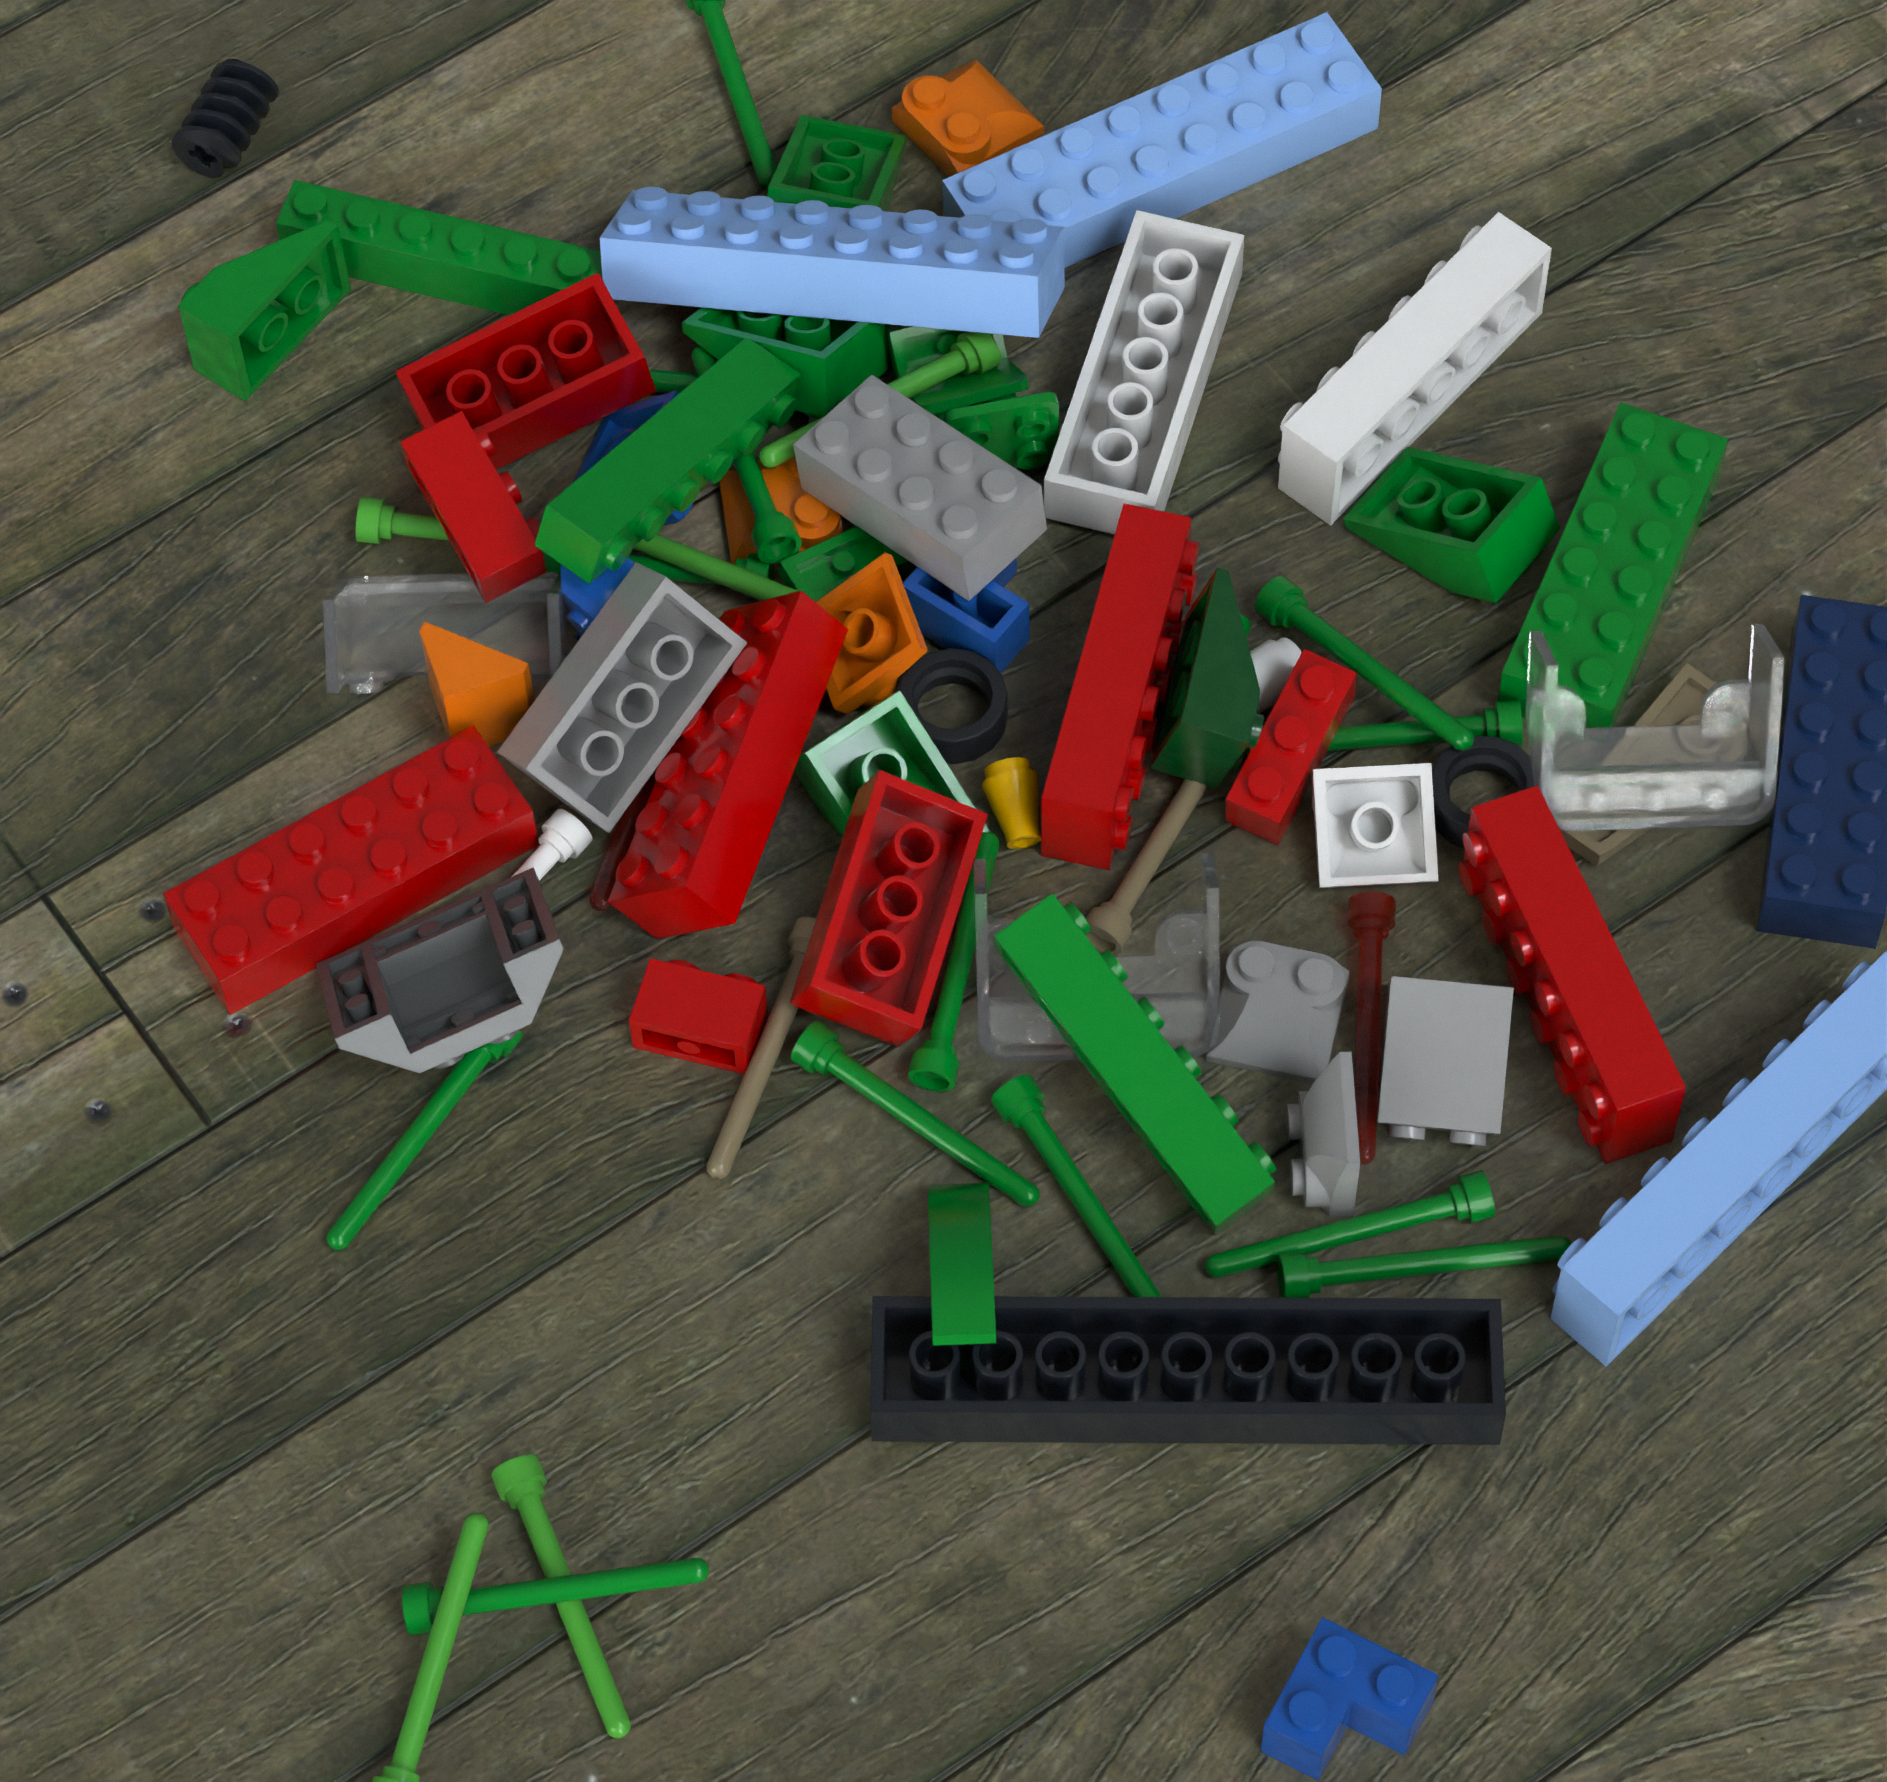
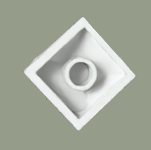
(1374, 825)

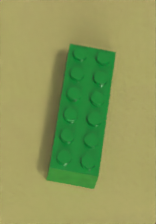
(1619, 559)

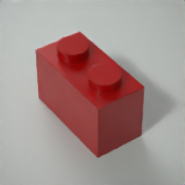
(698, 1015)

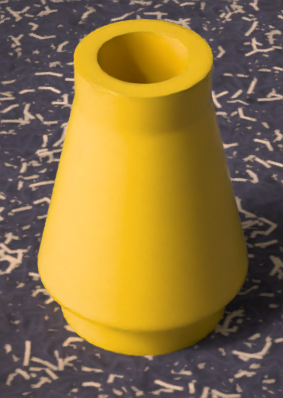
(1014, 799)

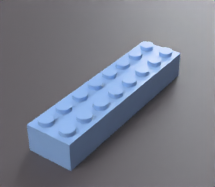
(1181, 141)
(834, 262)
(1727, 1170)

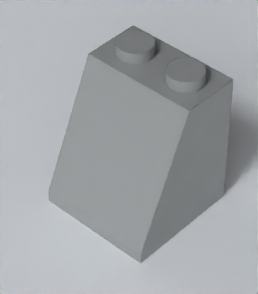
(1444, 1059)

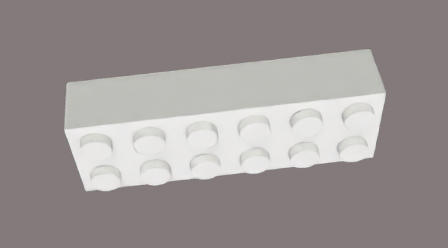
(1412, 367)
(1144, 371)

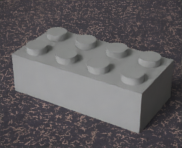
(920, 487)
(622, 697)

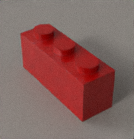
(475, 505)
(1290, 747)

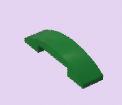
(961, 1264)

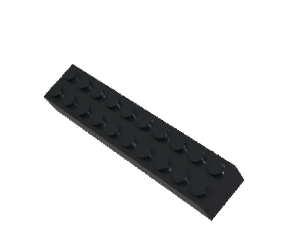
(1195, 1371)

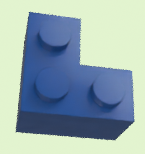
(989, 624)
(1343, 1685)

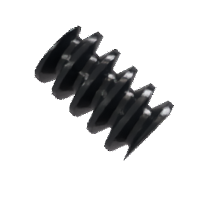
(224, 117)

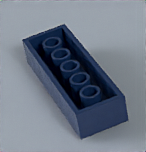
(1831, 785)

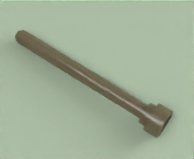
(1112, 919)
(762, 1060)

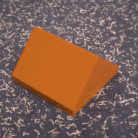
(475, 684)

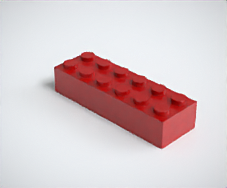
(1119, 688)
(729, 772)
(351, 869)
(1571, 976)

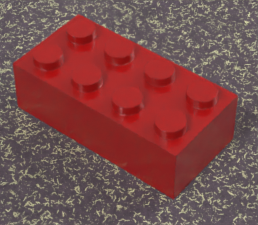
(534, 372)
(889, 909)

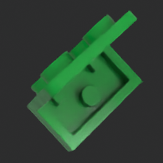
(918, 346)
(1014, 429)

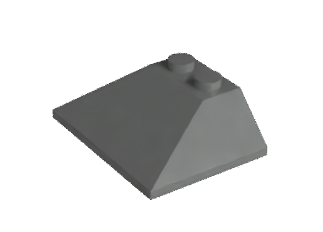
(446, 978)

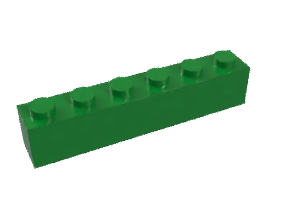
(438, 251)
(668, 461)
(1135, 1063)

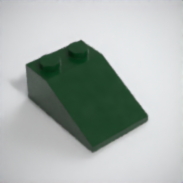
(1211, 692)

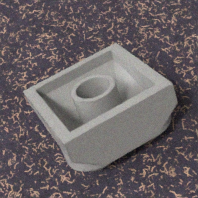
(1279, 1010)
(1327, 1140)

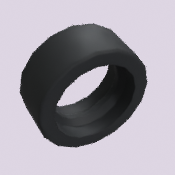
(967, 669)
(1485, 754)

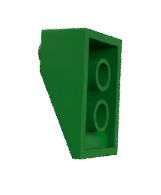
(838, 165)
(263, 307)
(826, 352)
(1457, 521)
(876, 739)

